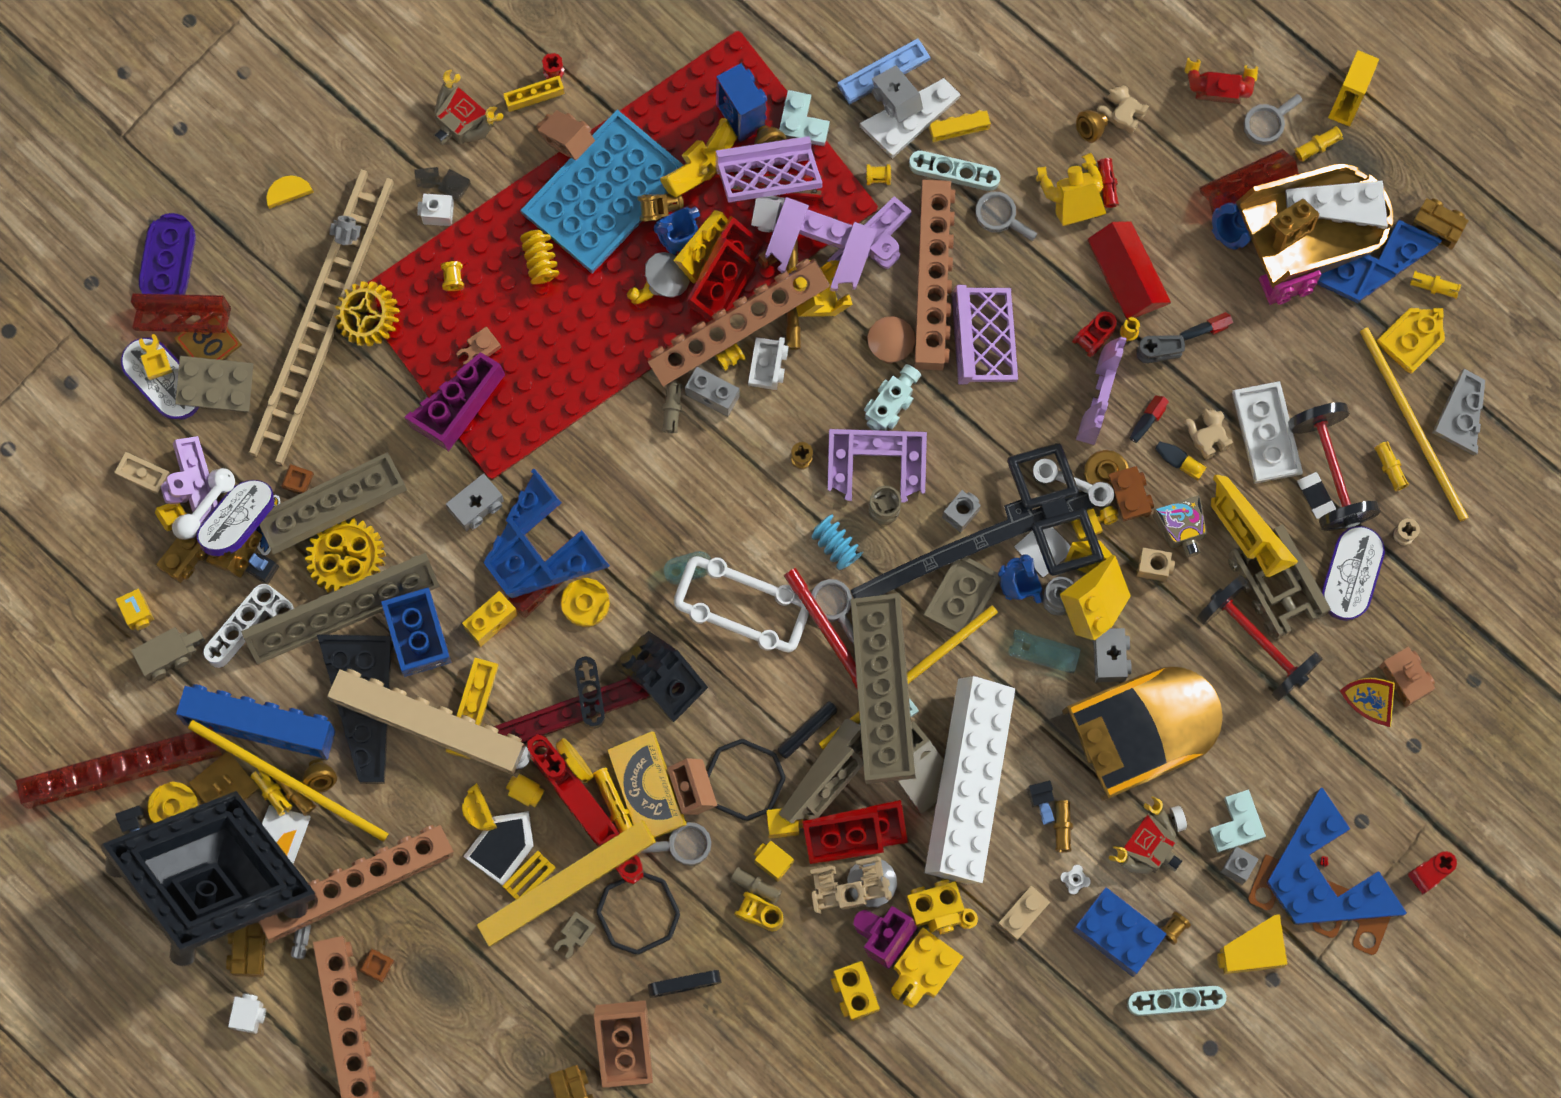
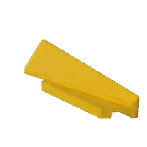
(1249, 528)

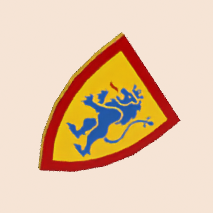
(1371, 699)

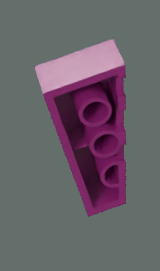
(456, 403)

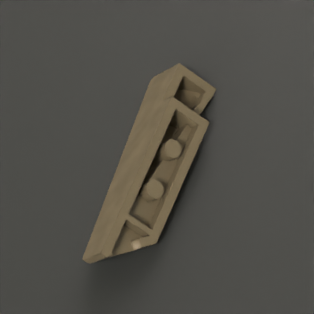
(828, 775)

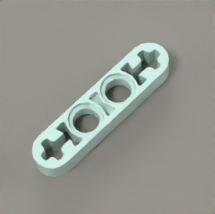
(953, 174)
(1177, 1004)

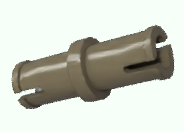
(672, 408)
(756, 885)

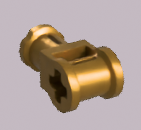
(658, 205)

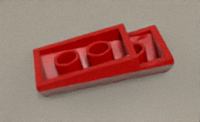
(1128, 269)
(725, 270)
(855, 832)

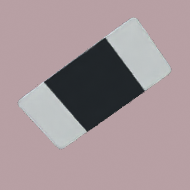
(1316, 495)

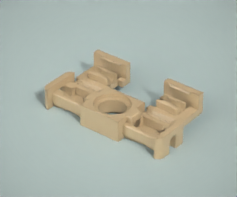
(830, 897)

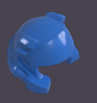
(1230, 227)
(677, 229)
(1020, 579)

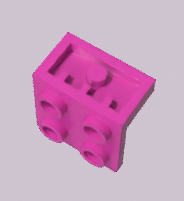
(1284, 291)

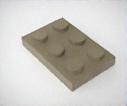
(214, 384)
(962, 594)

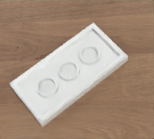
(1267, 432)

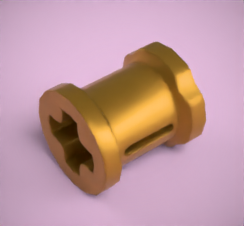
(796, 460)
(1175, 927)

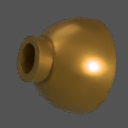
(1091, 125)
(769, 134)
(319, 776)

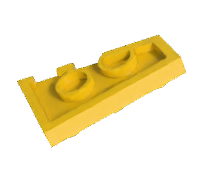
(698, 249)

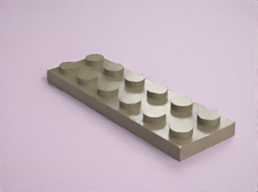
(332, 503)

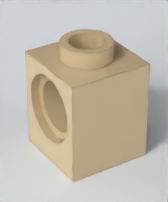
(1145, 569)

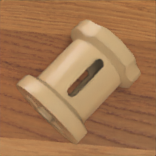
(1411, 526)

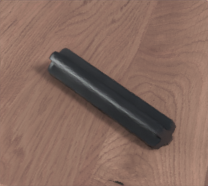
(807, 730)

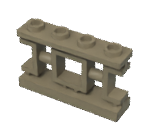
(1297, 577)

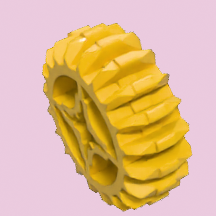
(369, 305)

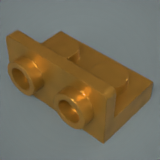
(1293, 224)
(181, 558)
(238, 560)

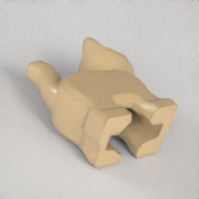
(1127, 109)
(1209, 436)

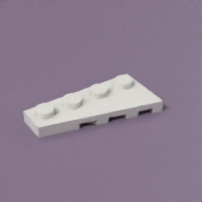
(895, 135)
(1351, 202)

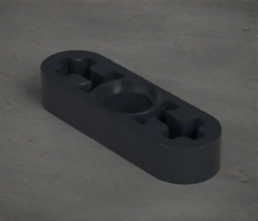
(599, 709)
(684, 983)

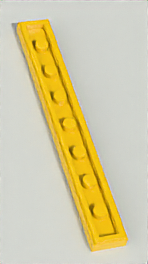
(566, 883)

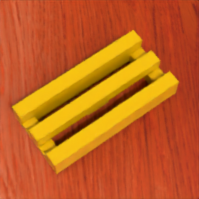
(544, 861)

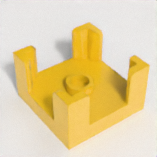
(825, 302)

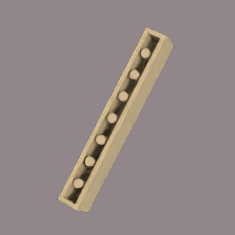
(426, 722)

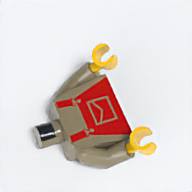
(461, 115)
(1150, 843)

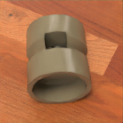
(885, 505)

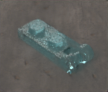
(1045, 652)

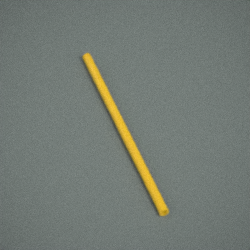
(1414, 424)
(933, 657)
(288, 780)

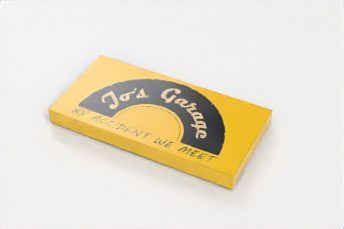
(647, 784)

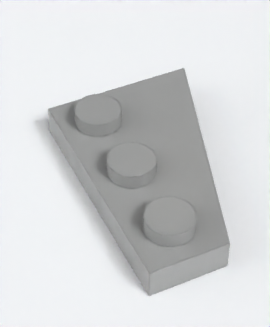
(1461, 413)

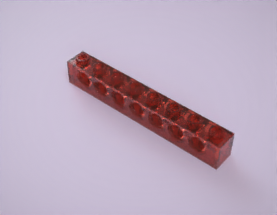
(115, 769)

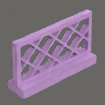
(765, 157)
(964, 334)

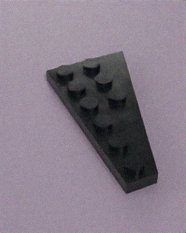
(365, 735)

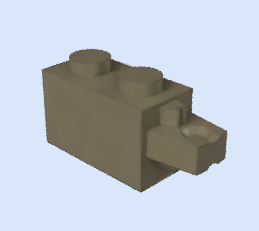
(166, 652)

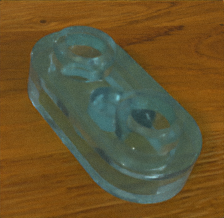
(680, 563)

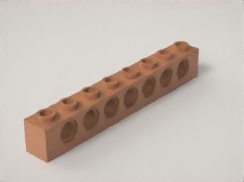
(934, 193)
(668, 371)
(431, 836)
(325, 953)

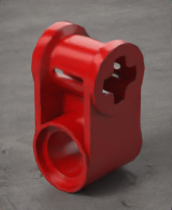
(1093, 336)
(1430, 873)

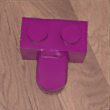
(885, 935)

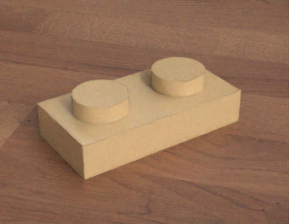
(141, 473)
(1023, 913)

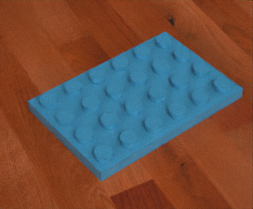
(594, 199)

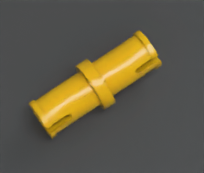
(1318, 143)
(1435, 284)
(1391, 466)
(271, 792)

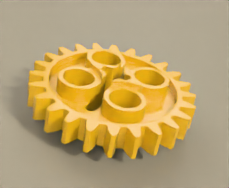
(351, 537)

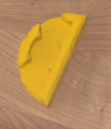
(286, 190)
(476, 810)

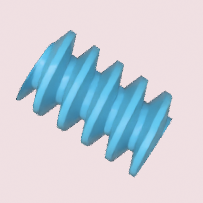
(835, 543)

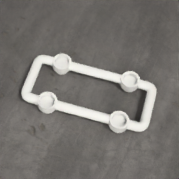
(700, 612)

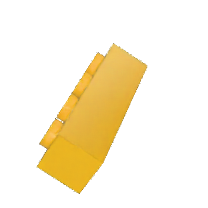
(534, 93)
(959, 126)

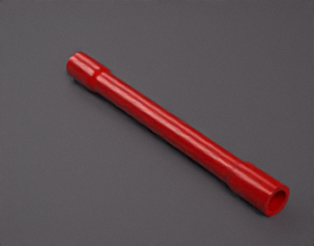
(801, 589)

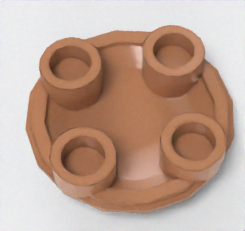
(891, 339)

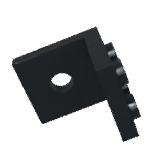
(660, 673)

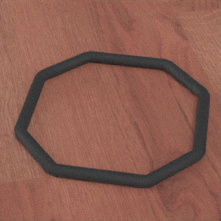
(761, 749)
(649, 946)

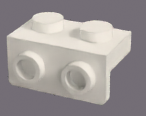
(766, 363)

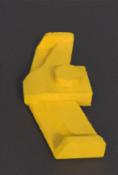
(700, 161)

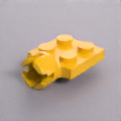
(924, 968)

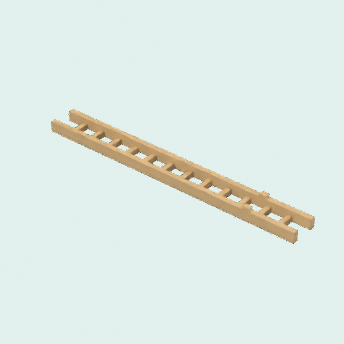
(328, 331)

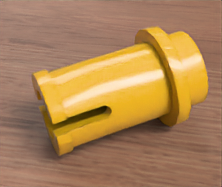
(1130, 329)

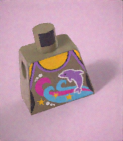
(1182, 524)

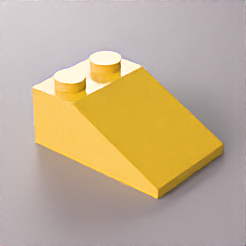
(1096, 599)

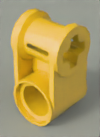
(758, 912)

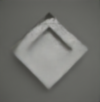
(427, 177)
(454, 185)

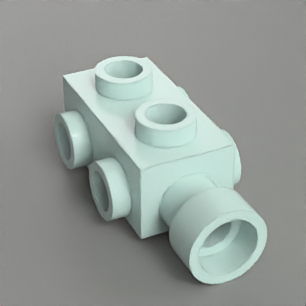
(891, 402)

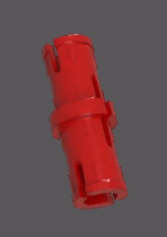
(1109, 189)

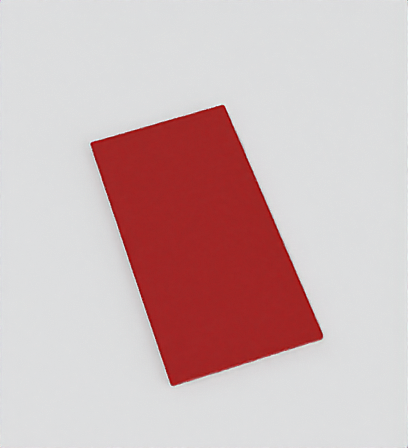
(580, 334)

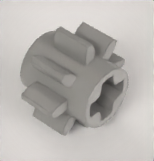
(345, 230)

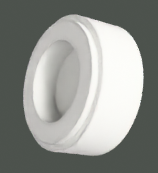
(1178, 818)

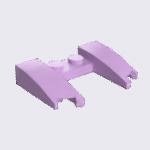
(797, 220)
(1107, 367)
(903, 444)

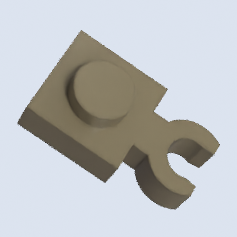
(576, 932)

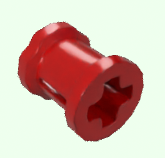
(552, 60)

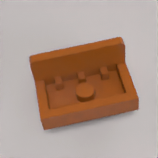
(1130, 493)

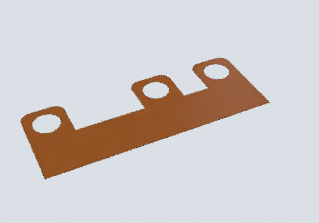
(1375, 926)

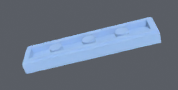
(905, 58)

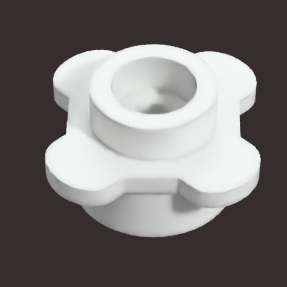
(1067, 878)

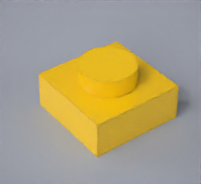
(168, 513)

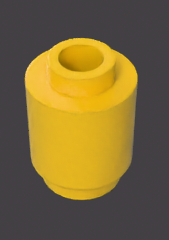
(525, 790)

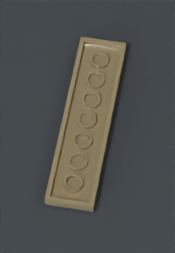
(337, 609)
(883, 689)

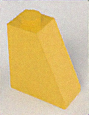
(1353, 88)
(1256, 949)

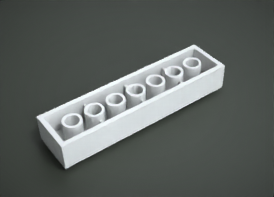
(970, 780)

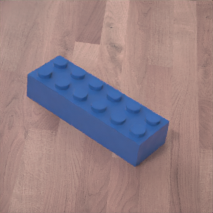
(257, 722)

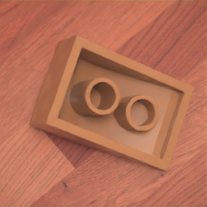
(623, 1043)

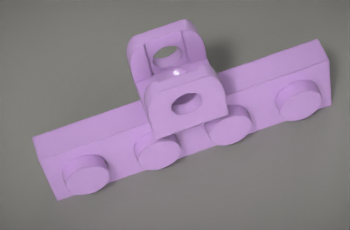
(886, 222)
(192, 480)

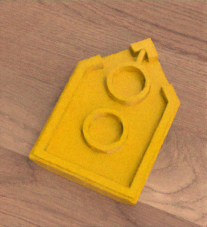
(1414, 337)

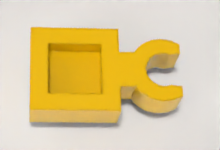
(155, 361)

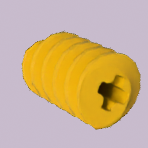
(537, 256)

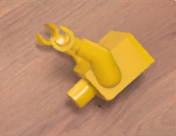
(1076, 196)

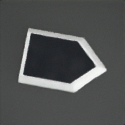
(503, 848)

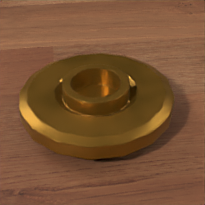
(1102, 464)

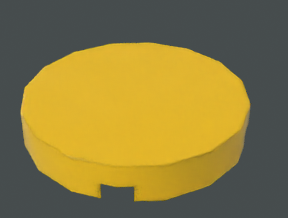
(585, 602)
(574, 760)
(170, 800)

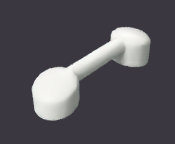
(1100, 493)
(187, 525)

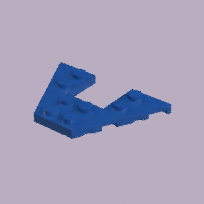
(1367, 274)
(517, 562)
(1304, 889)

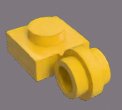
(1108, 516)
(946, 923)

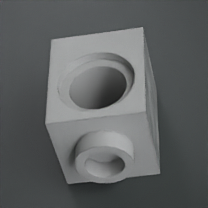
(958, 520)
(1239, 865)

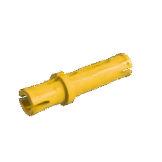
(618, 812)

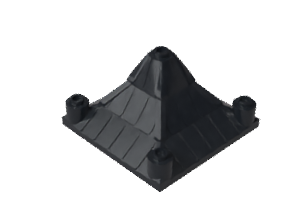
(207, 873)

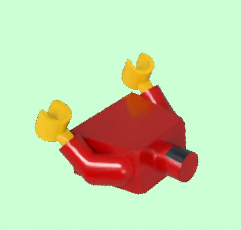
(1220, 86)

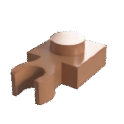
(480, 342)

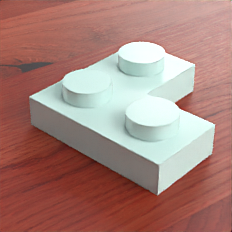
(797, 124)
(1244, 825)

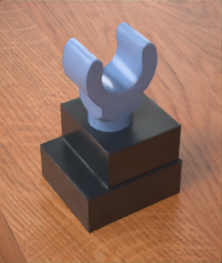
(262, 568)
(1041, 796)
(130, 819)

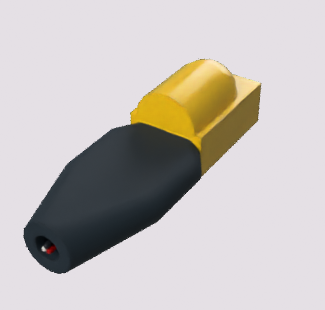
(1180, 459)

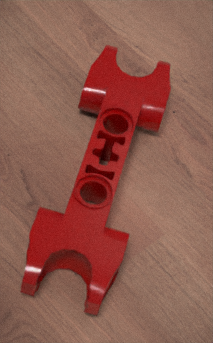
(579, 801)

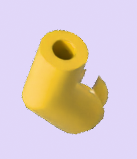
(640, 296)

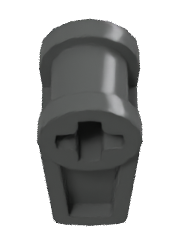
(1163, 348)

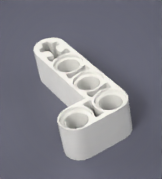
(236, 622)

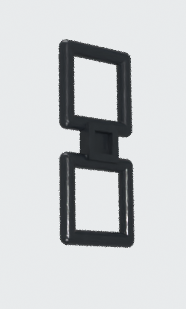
(1055, 509)

